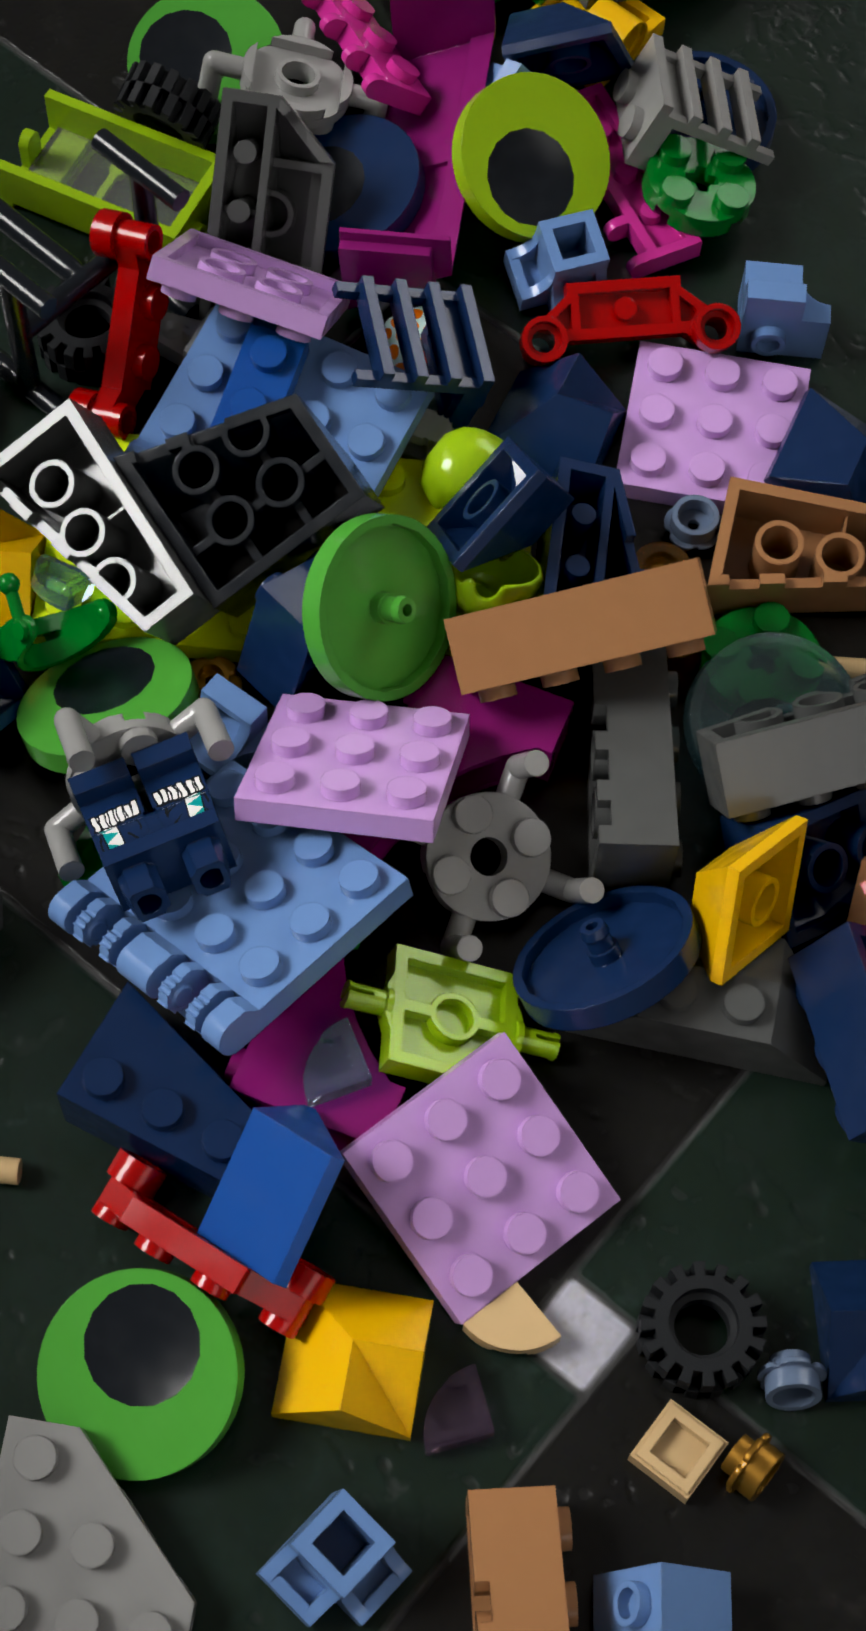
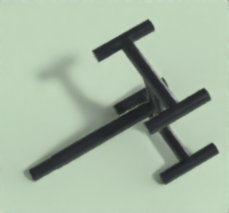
(21, 292)

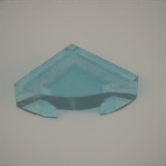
(60, 583)
(335, 1066)

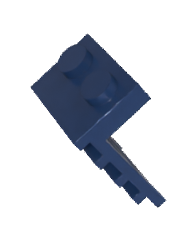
(451, 343)

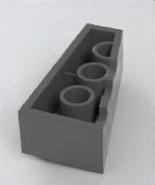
(81, 501)
(786, 757)
(632, 774)

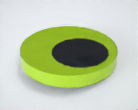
(529, 154)

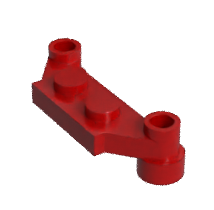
(628, 312)
(135, 319)
(163, 1234)

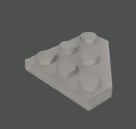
(76, 1543)

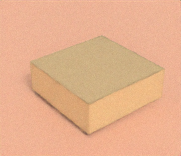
(677, 1451)

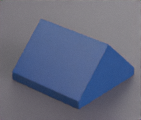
(273, 1190)

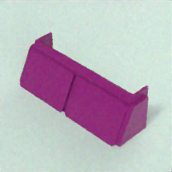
(453, 53)

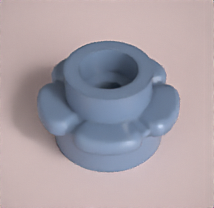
(697, 511)
(792, 1380)

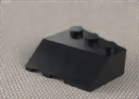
(249, 496)

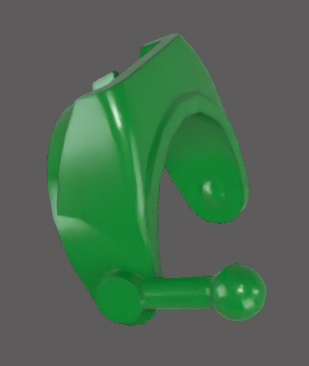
(66, 633)

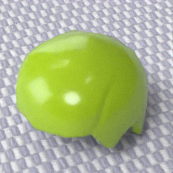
(455, 461)
(497, 582)

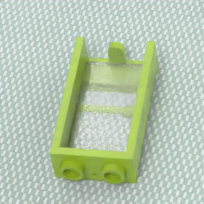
(73, 182)

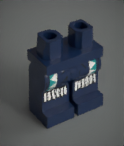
(162, 849)

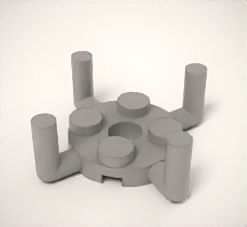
(299, 57)
(109, 739)
(523, 863)

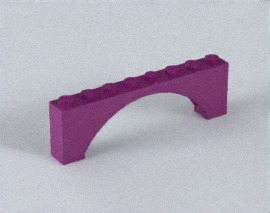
(276, 1058)

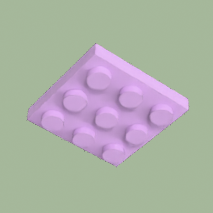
(247, 285)
(703, 420)
(354, 767)
(479, 1177)

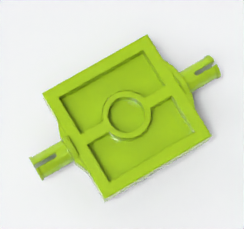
(441, 1012)

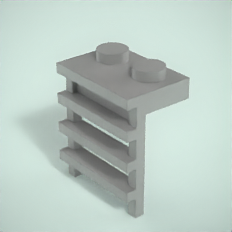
(664, 95)

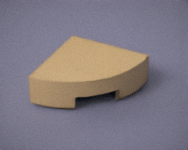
(512, 1325)

